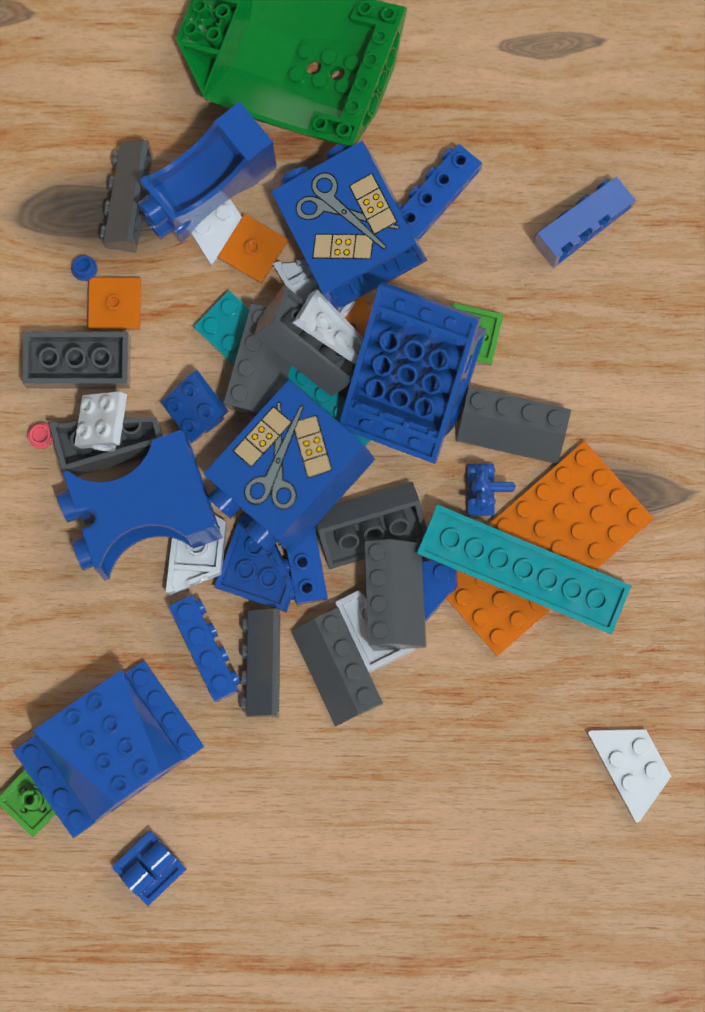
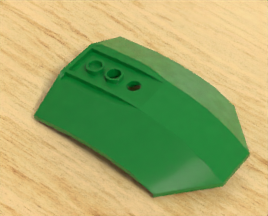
(263, 54)

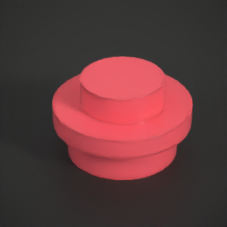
(40, 436)

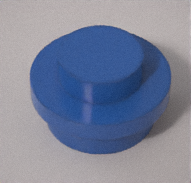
(84, 268)

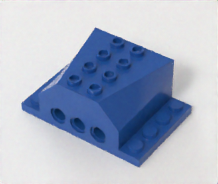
(412, 372)
(107, 747)

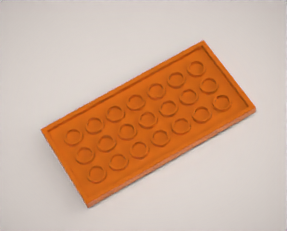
(572, 512)

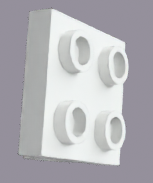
(101, 421)

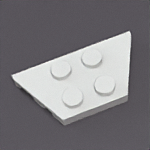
(216, 230)
(302, 282)
(195, 565)
(632, 766)

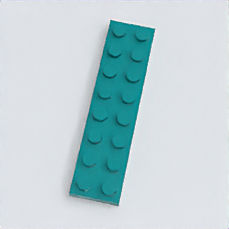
(224, 330)
(524, 569)

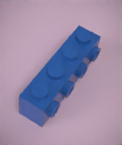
(440, 189)
(307, 571)
(204, 649)

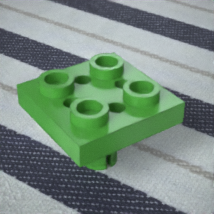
(492, 322)
(13, 801)

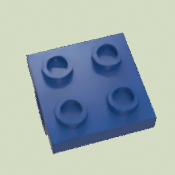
(194, 407)
(149, 868)

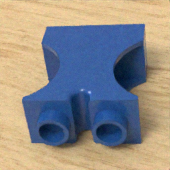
(217, 167)
(154, 500)

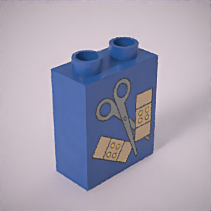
(348, 224)
(287, 469)

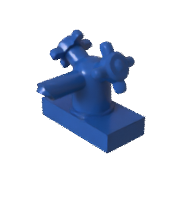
(482, 489)

